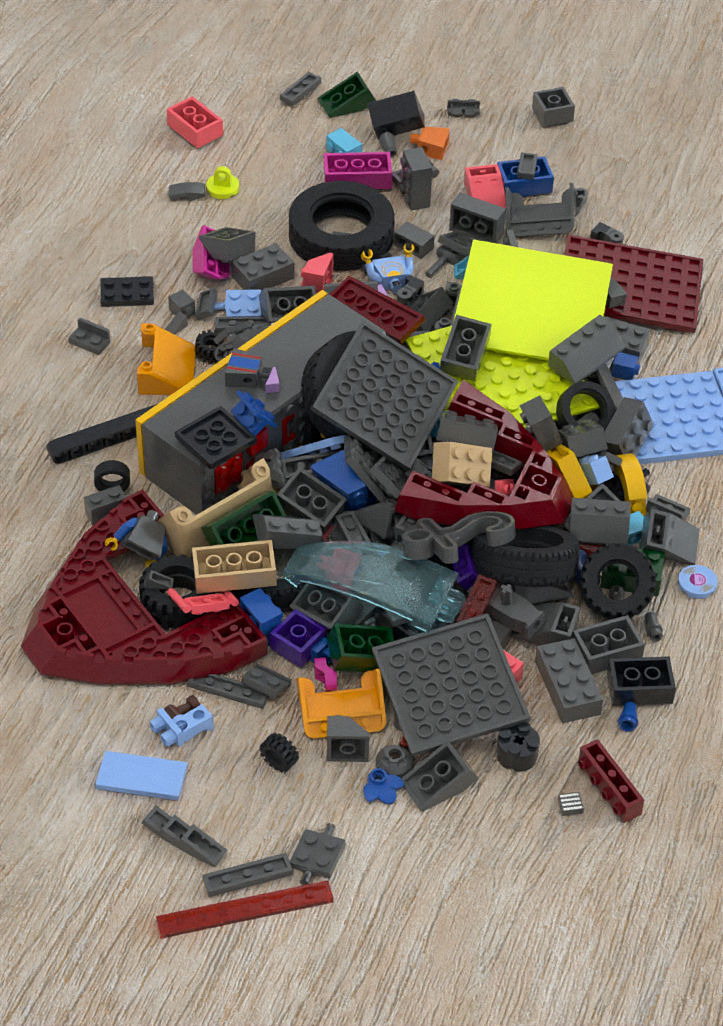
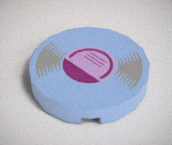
(697, 581)

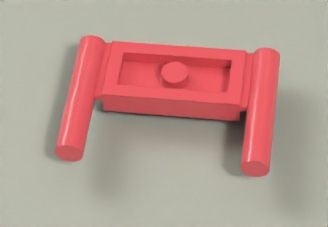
(205, 603)

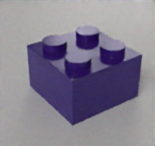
(296, 637)

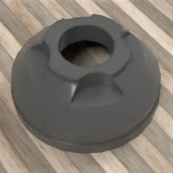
(395, 766)

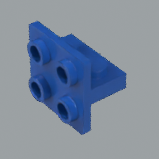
(252, 413)

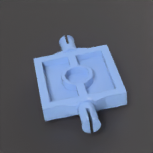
(241, 303)

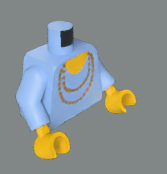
(390, 271)

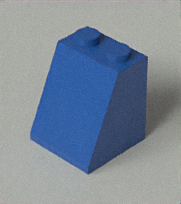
(342, 478)

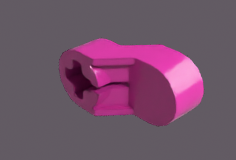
(325, 674)

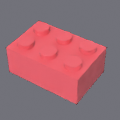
(194, 122)

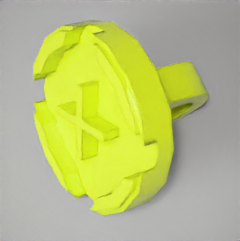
(222, 184)

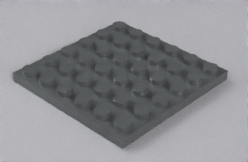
(384, 395)
(450, 684)

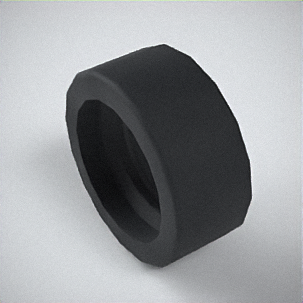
(111, 467)

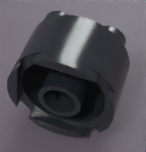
(518, 747)

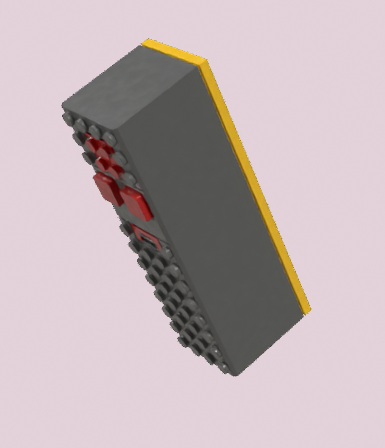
(282, 345)

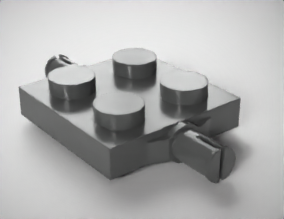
(317, 853)

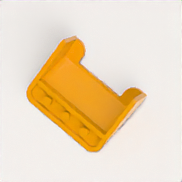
(172, 362)
(362, 705)

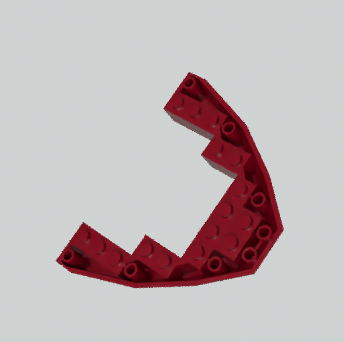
(537, 498)

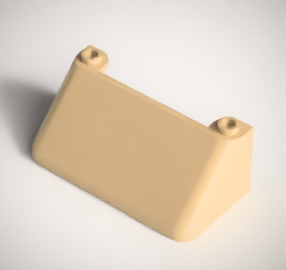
(184, 529)

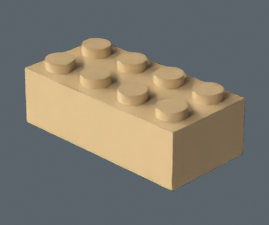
(234, 566)

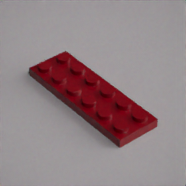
(388, 314)

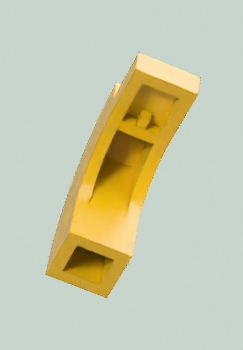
(632, 482)

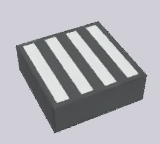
(570, 803)

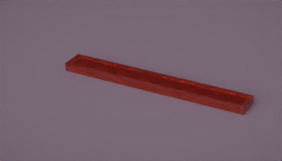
(244, 909)

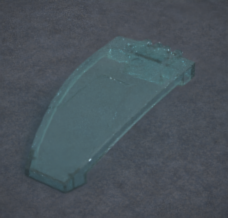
(379, 576)

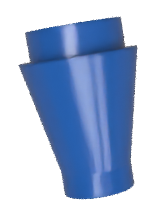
(628, 718)

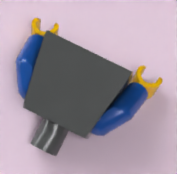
(142, 536)

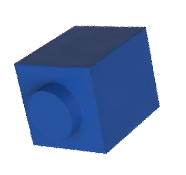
(625, 366)

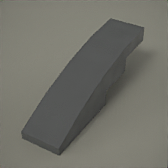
(186, 838)

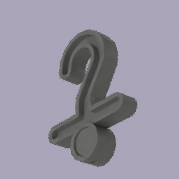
(444, 542)

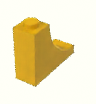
(571, 470)

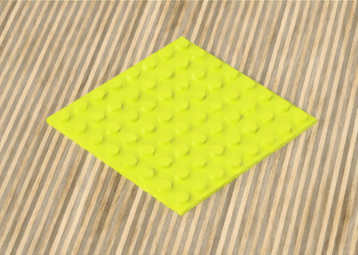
(531, 296)
(506, 377)

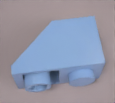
(595, 469)

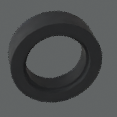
(589, 388)

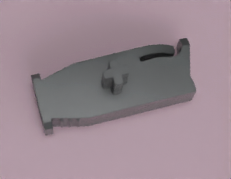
(514, 611)

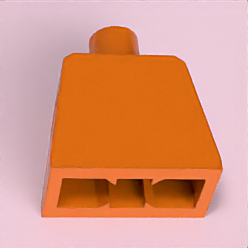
(432, 140)

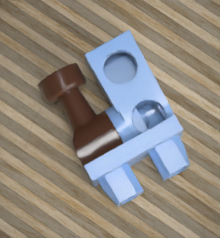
(179, 724)

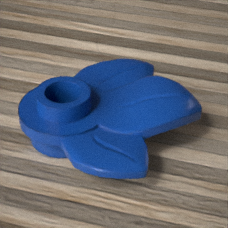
(382, 789)

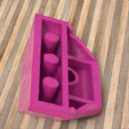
(205, 264)

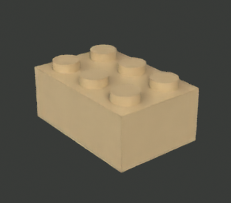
(461, 464)

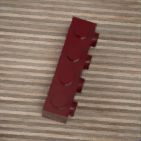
(610, 781)

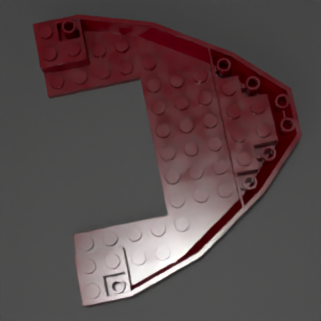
(100, 632)

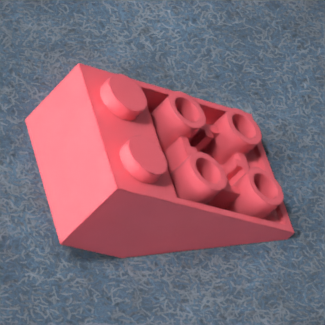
(485, 184)

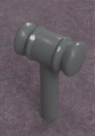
(445, 255)

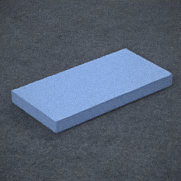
(141, 775)

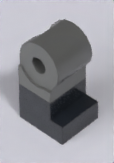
(606, 233)
(412, 290)

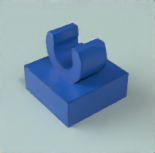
(321, 650)

